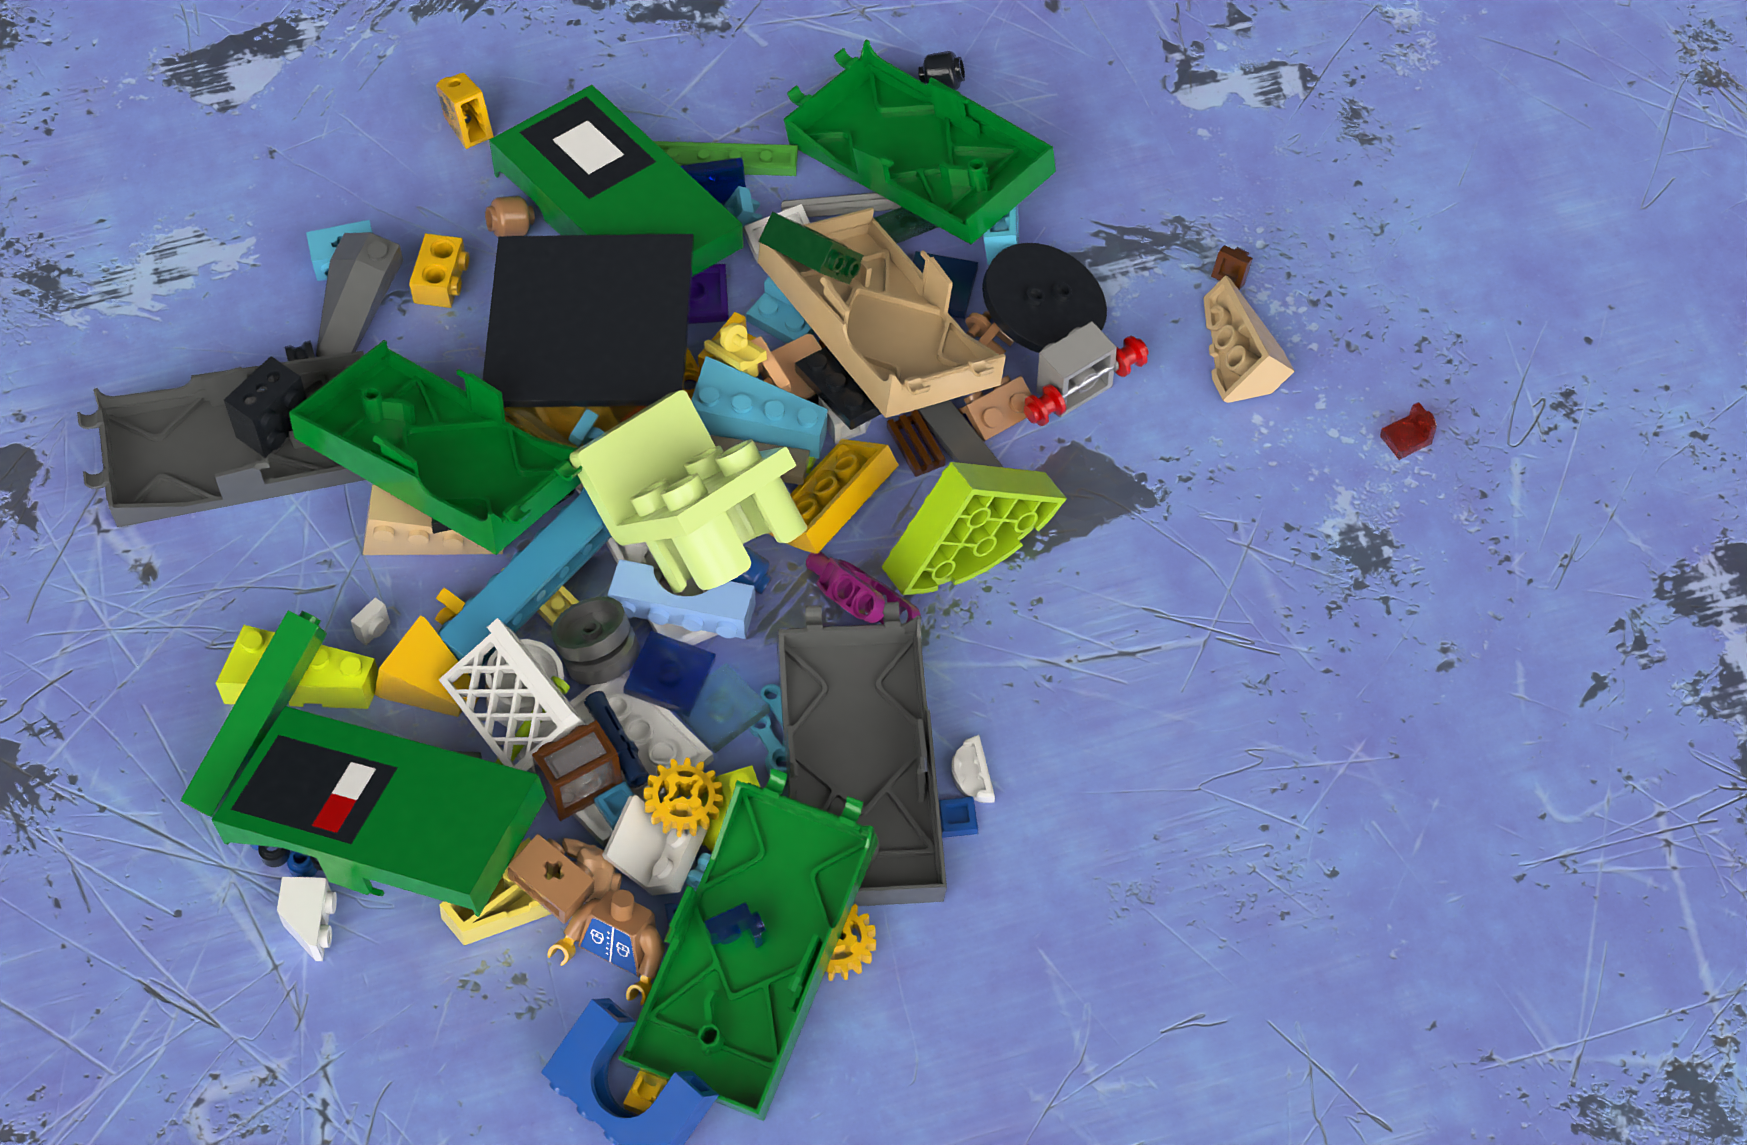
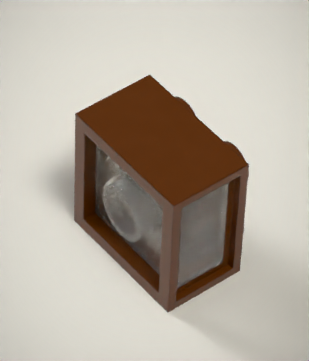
(577, 769)

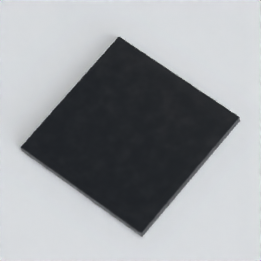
(589, 319)

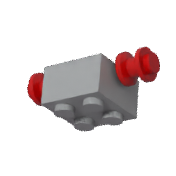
(1079, 371)

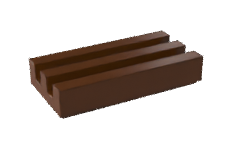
(906, 422)

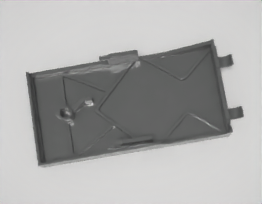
(180, 456)
(865, 732)

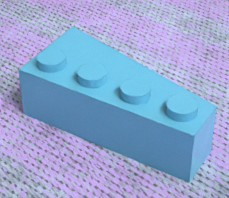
(749, 408)

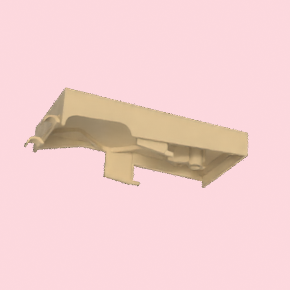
(890, 320)

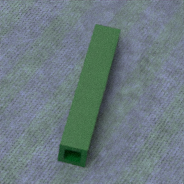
(255, 710)

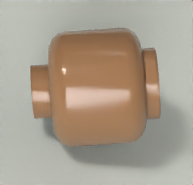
(509, 216)

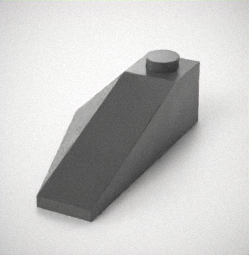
(354, 289)

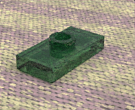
(903, 224)

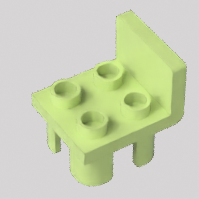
(684, 496)

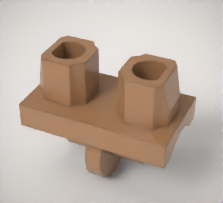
(980, 326)

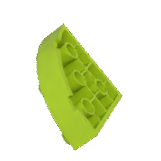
(970, 525)

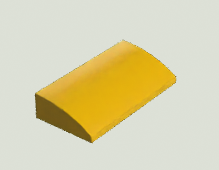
(839, 489)

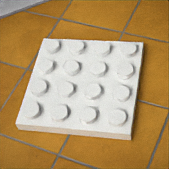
(653, 730)

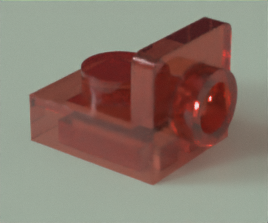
(1410, 432)

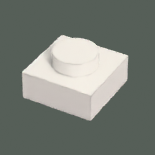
(370, 621)

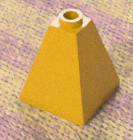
(414, 671)

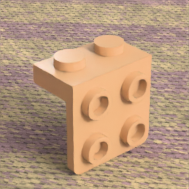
(780, 364)

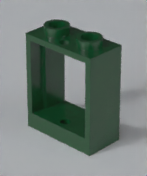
(811, 248)

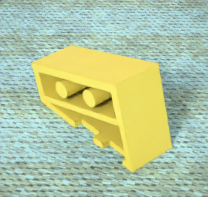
(505, 910)

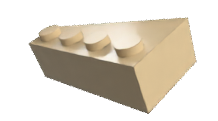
(403, 530)

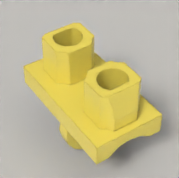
(736, 350)

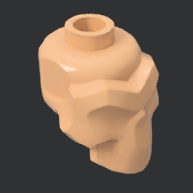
(591, 856)

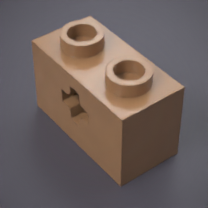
(557, 896)

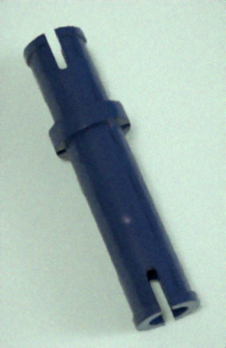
(627, 750)

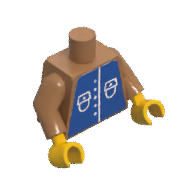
(618, 933)

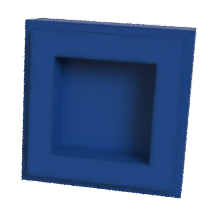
(958, 817)

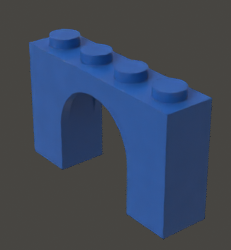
(581, 1074)

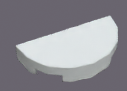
(971, 771)

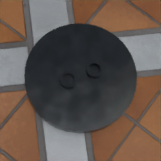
(1041, 294)

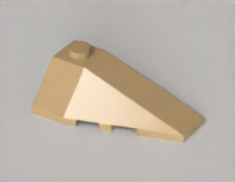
(1243, 349)

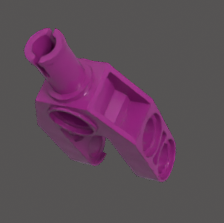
(855, 589)

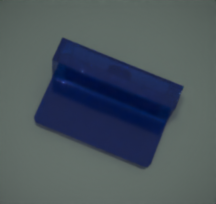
(718, 177)

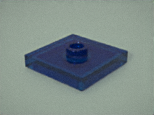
(669, 673)

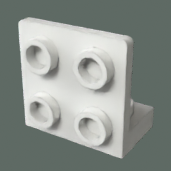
(647, 854)

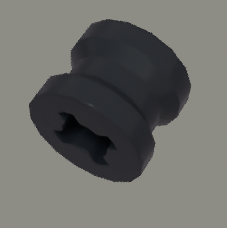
(301, 352)

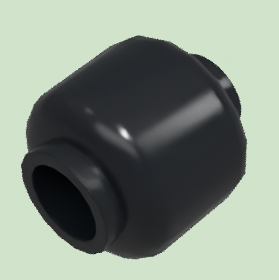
(943, 67)

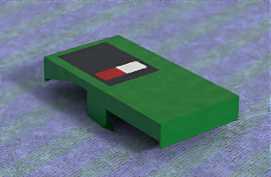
(382, 809)

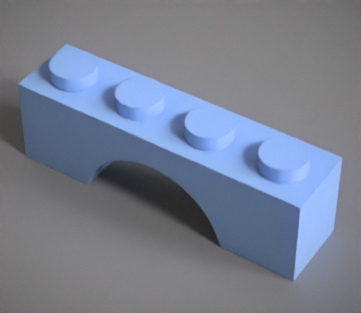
(719, 610)

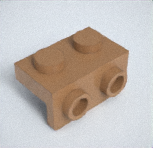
(998, 408)

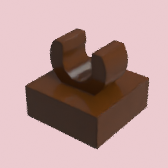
(1232, 264)

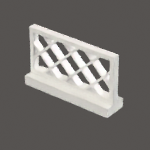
(529, 674)

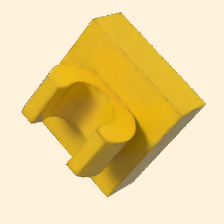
(452, 603)
(643, 1092)

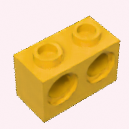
(439, 270)

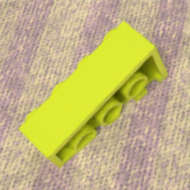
(332, 679)

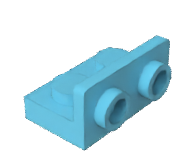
(777, 315)

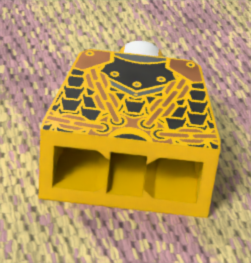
(461, 97)

